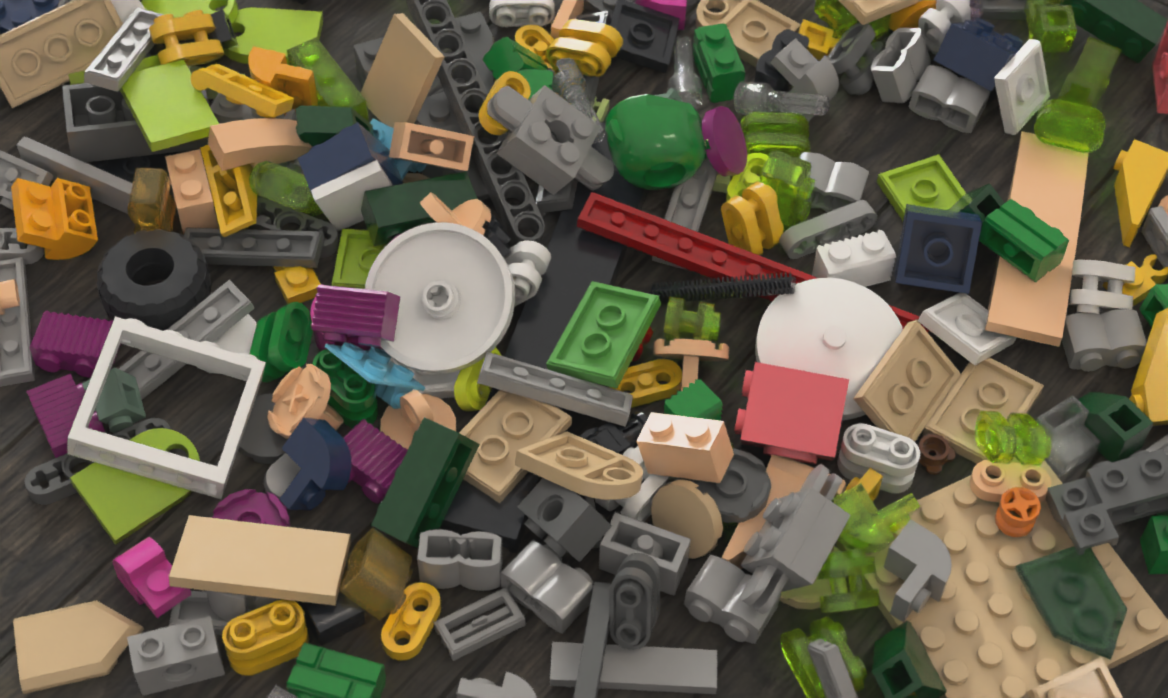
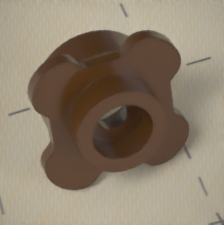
(940, 447)

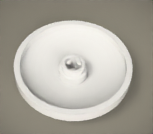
(452, 296)
(828, 331)

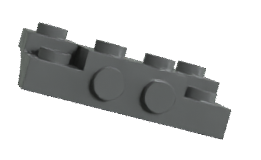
(1110, 497)

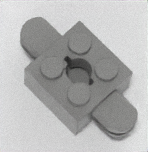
(540, 154)
(793, 540)

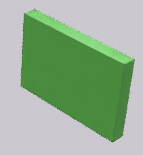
(604, 334)

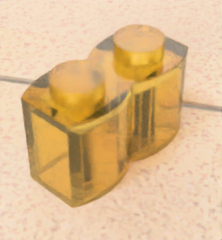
(150, 201)
(377, 575)

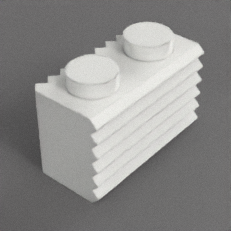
(859, 260)

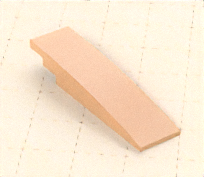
(1052, 186)

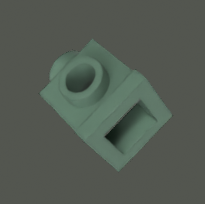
(119, 401)

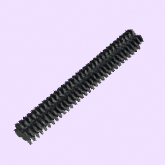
(726, 289)

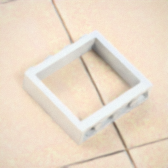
(148, 460)

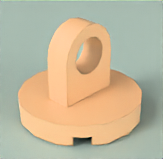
(469, 214)
(691, 353)
(300, 396)
(403, 422)

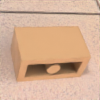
(431, 146)
(191, 190)
(685, 447)

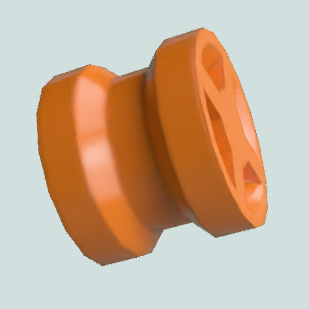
(1024, 504)

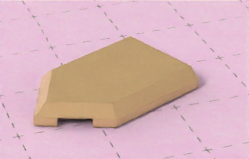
(70, 644)

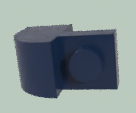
(323, 463)

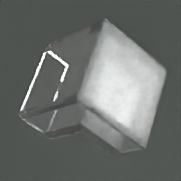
(1070, 438)

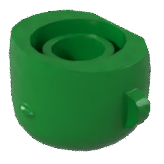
(655, 141)

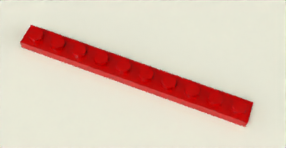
(685, 246)

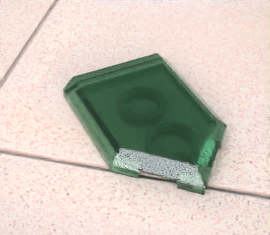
(1075, 599)

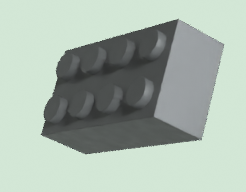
(104, 128)

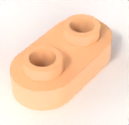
(1008, 477)

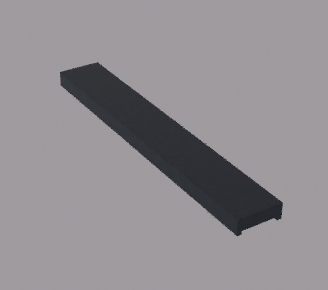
(575, 262)

